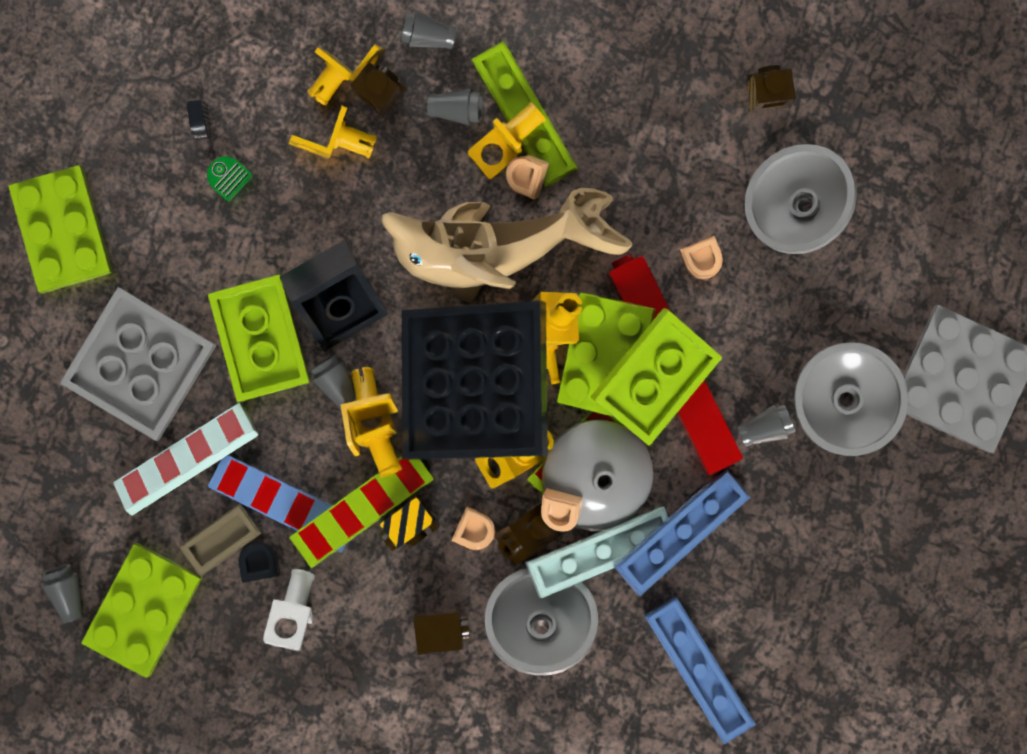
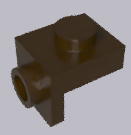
(525, 536)

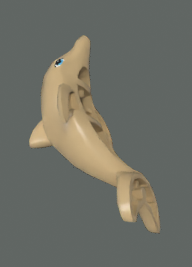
(473, 253)

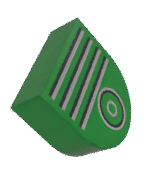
(227, 177)

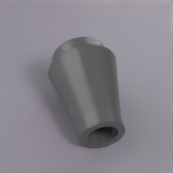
(426, 32)
(457, 106)
(334, 380)
(768, 426)
(63, 592)

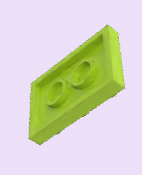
(60, 229)
(605, 335)
(259, 338)
(656, 376)
(141, 610)

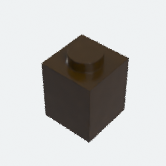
(440, 630)

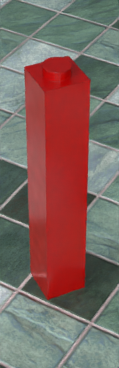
(700, 414)

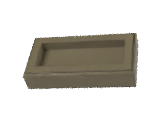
(220, 539)

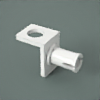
(292, 608)

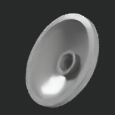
(786, 185)
(876, 396)
(597, 450)
(517, 611)

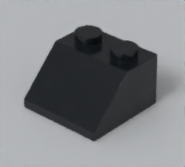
(333, 295)

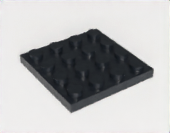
(474, 381)

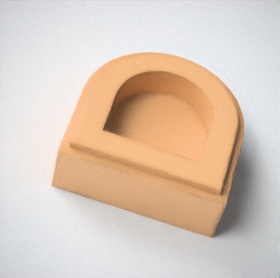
(527, 175)
(702, 258)
(560, 509)
(474, 530)

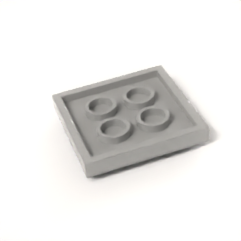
(138, 364)
(965, 378)

